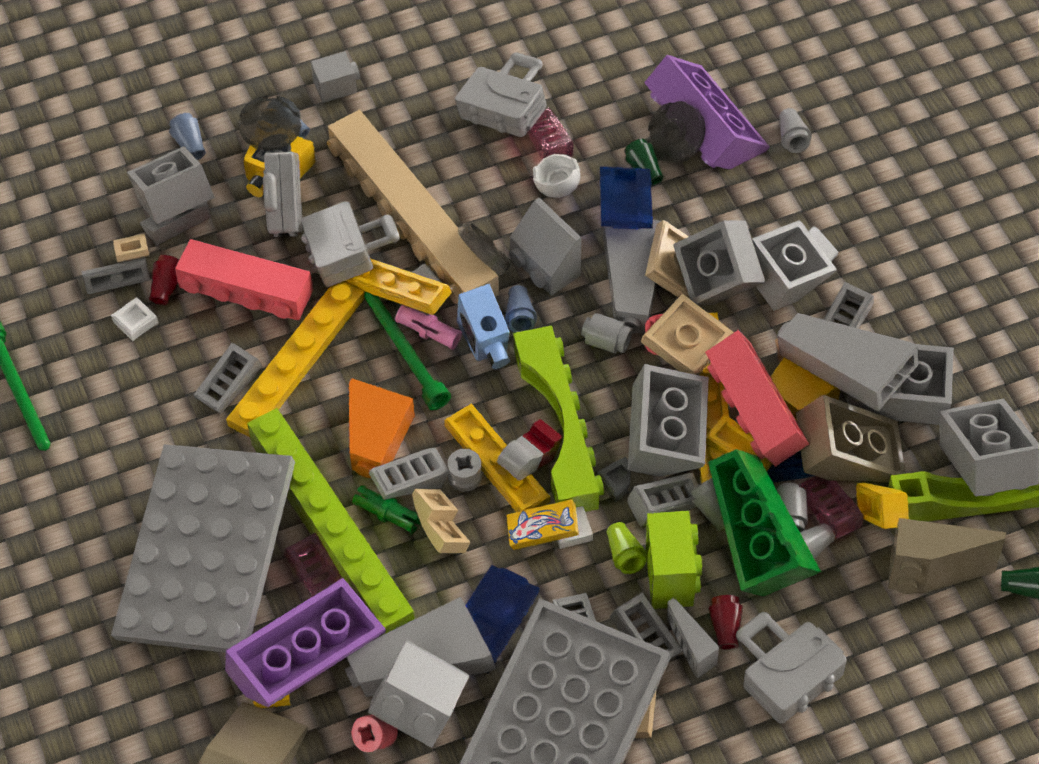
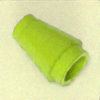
(626, 550)

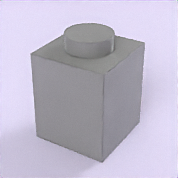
(334, 76)

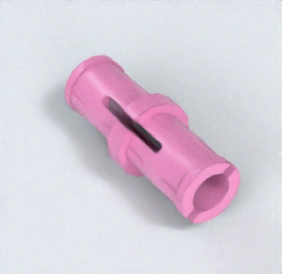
(428, 326)

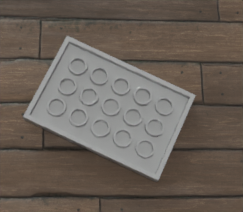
(203, 548)
(568, 694)

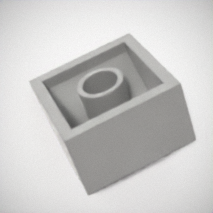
(546, 248)
(790, 264)
(418, 693)

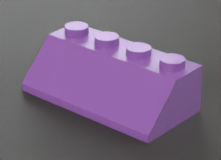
(728, 134)
(301, 644)

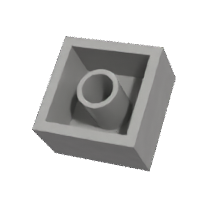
(171, 185)
(719, 262)

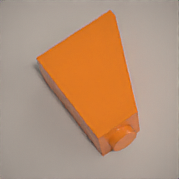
(376, 425)

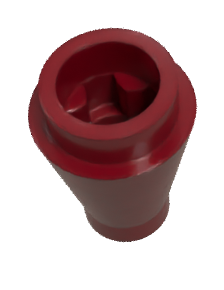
(163, 279)
(726, 620)

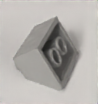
(667, 421)

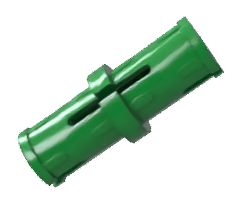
(386, 509)

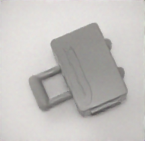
(502, 99)
(282, 193)
(338, 242)
(793, 670)

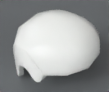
(556, 175)

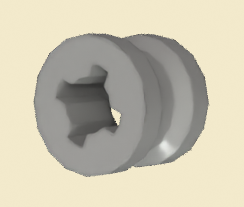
(467, 478)

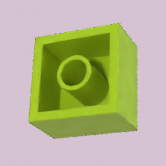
(672, 558)

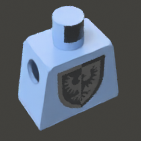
(483, 325)

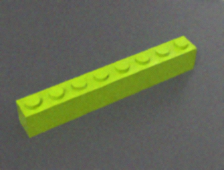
(327, 517)

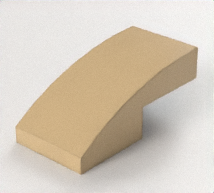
(131, 248)
(437, 518)

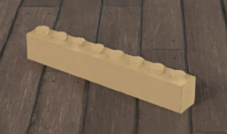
(408, 202)

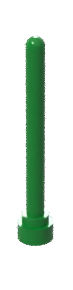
(433, 392)
(21, 396)

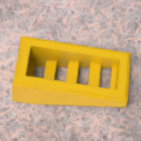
(882, 504)

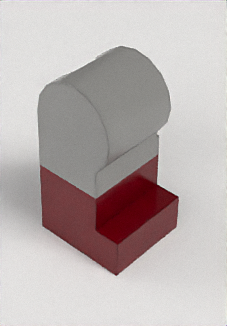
(530, 450)

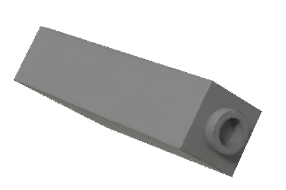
(627, 261)
(849, 358)
(442, 632)

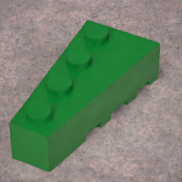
(759, 528)

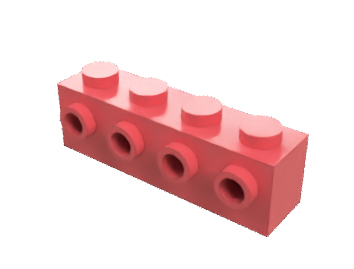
(244, 280)
(756, 399)

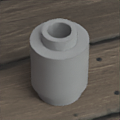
(606, 333)
(795, 502)

